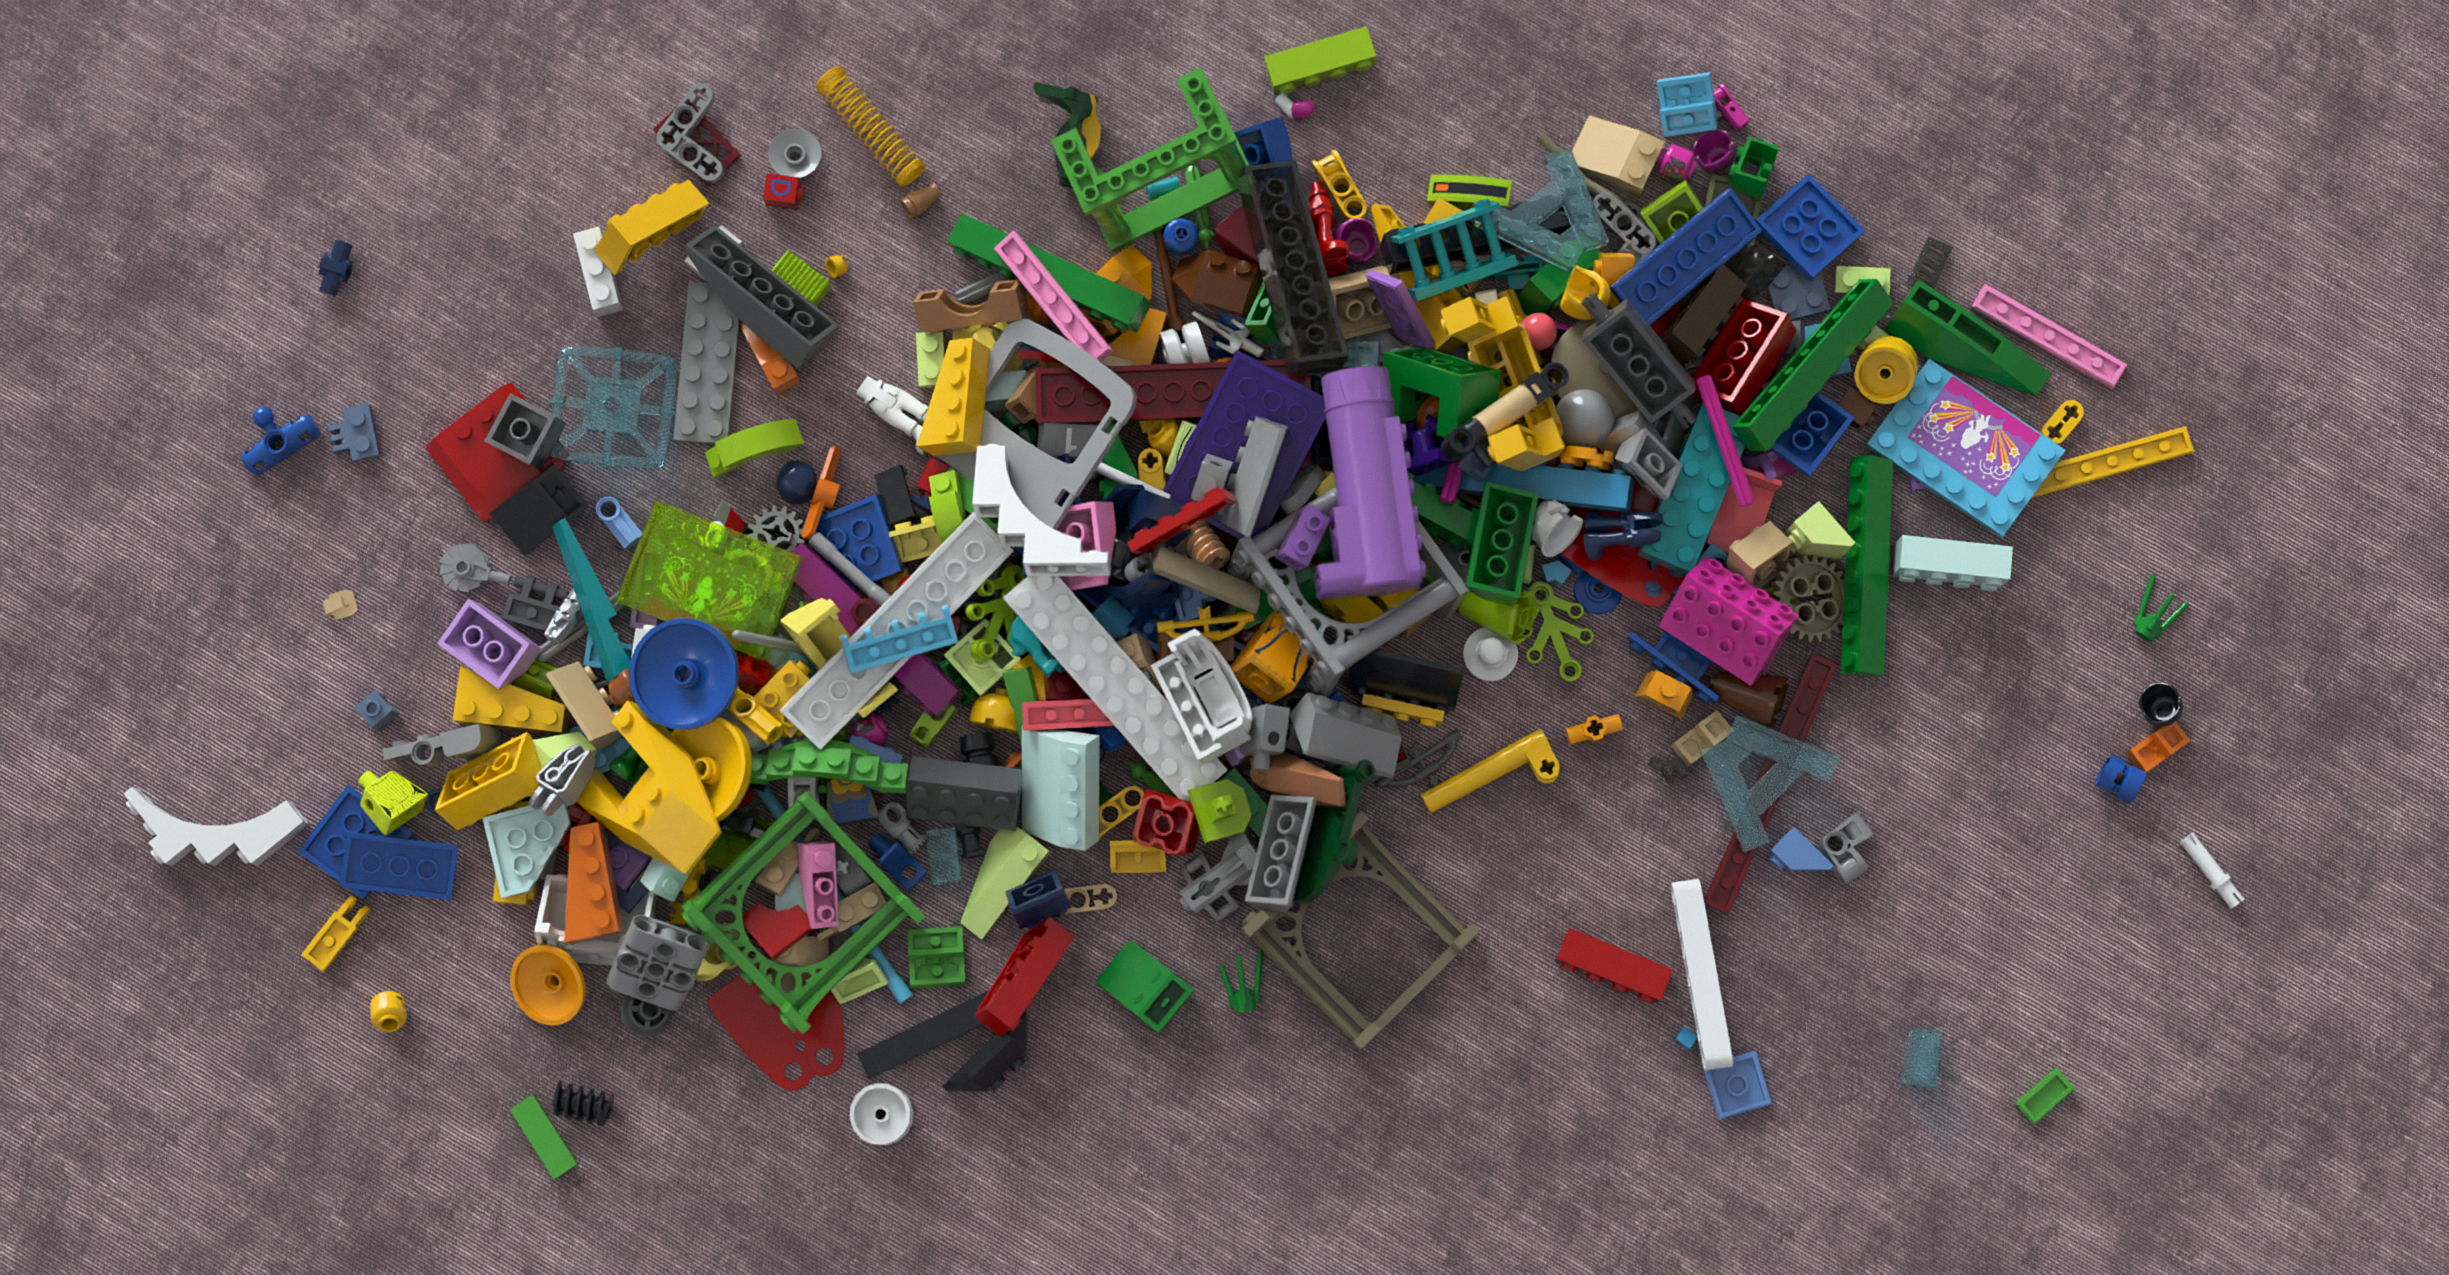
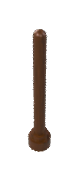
(1174, 321)

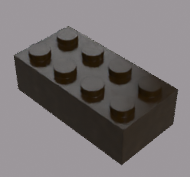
(1702, 314)

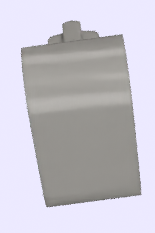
(849, 873)

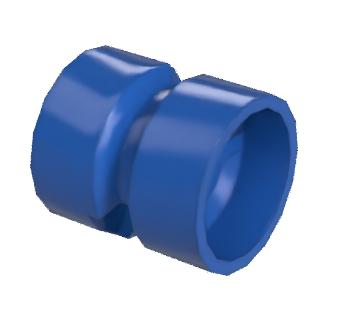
(2128, 784)

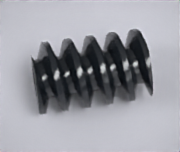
(582, 1105)

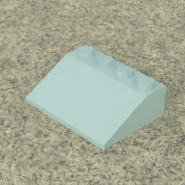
(1061, 787)

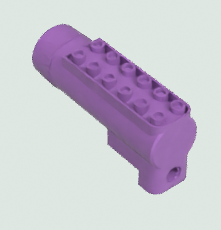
(1374, 518)

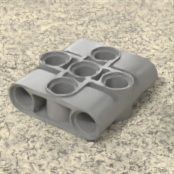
(657, 962)

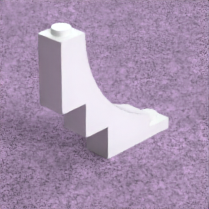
(1045, 549)

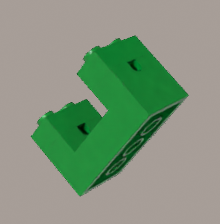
(1461, 384)

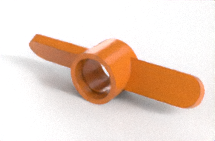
(824, 493)

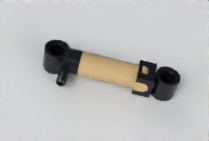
(1523, 399)

